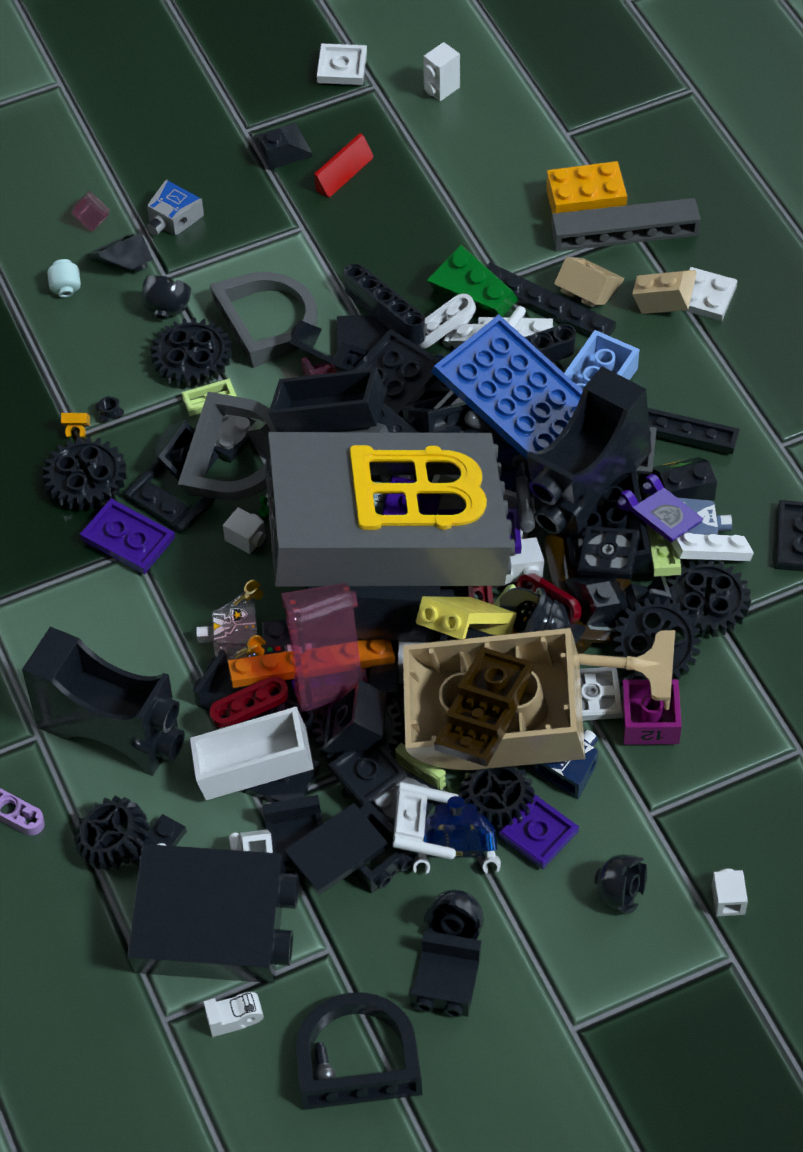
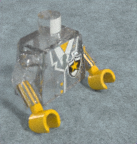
(236, 626)

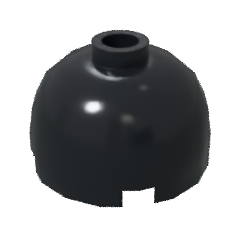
(164, 297)
(621, 881)
(455, 914)

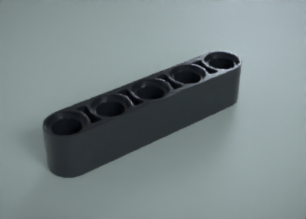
(384, 303)
(555, 342)

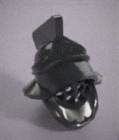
(544, 613)

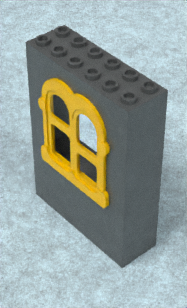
(328, 521)

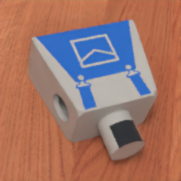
(173, 209)

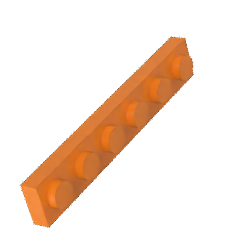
(257, 668)

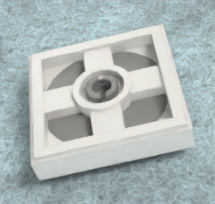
(600, 693)

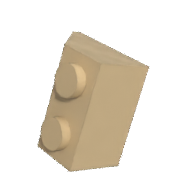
(587, 281)
(664, 291)

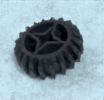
(506, 784)
(104, 834)

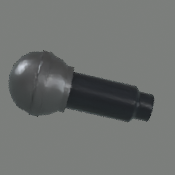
(324, 1069)

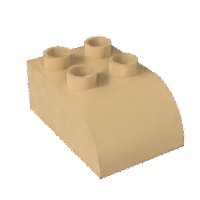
(548, 716)

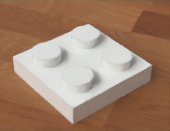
(342, 64)
(711, 294)

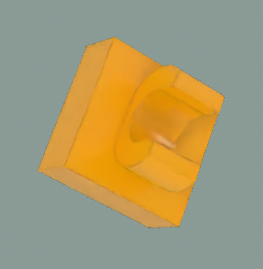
(75, 420)

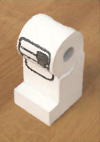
(233, 1013)

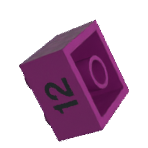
(646, 719)

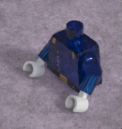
(460, 828)

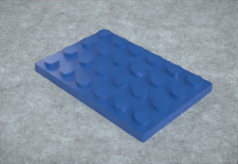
(511, 386)

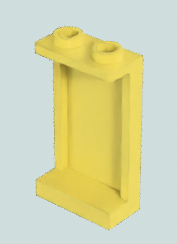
(456, 614)

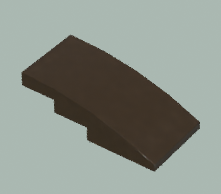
(484, 706)

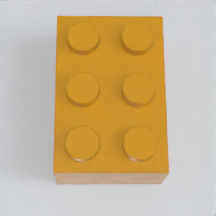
(585, 187)

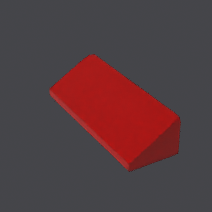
(343, 166)

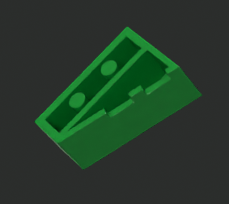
(467, 275)

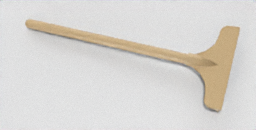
(654, 664)

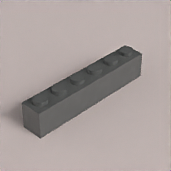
(625, 224)

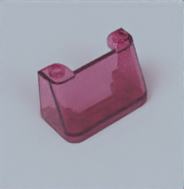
(323, 643)

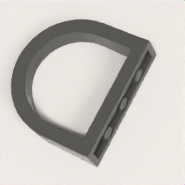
(238, 287)
(203, 443)

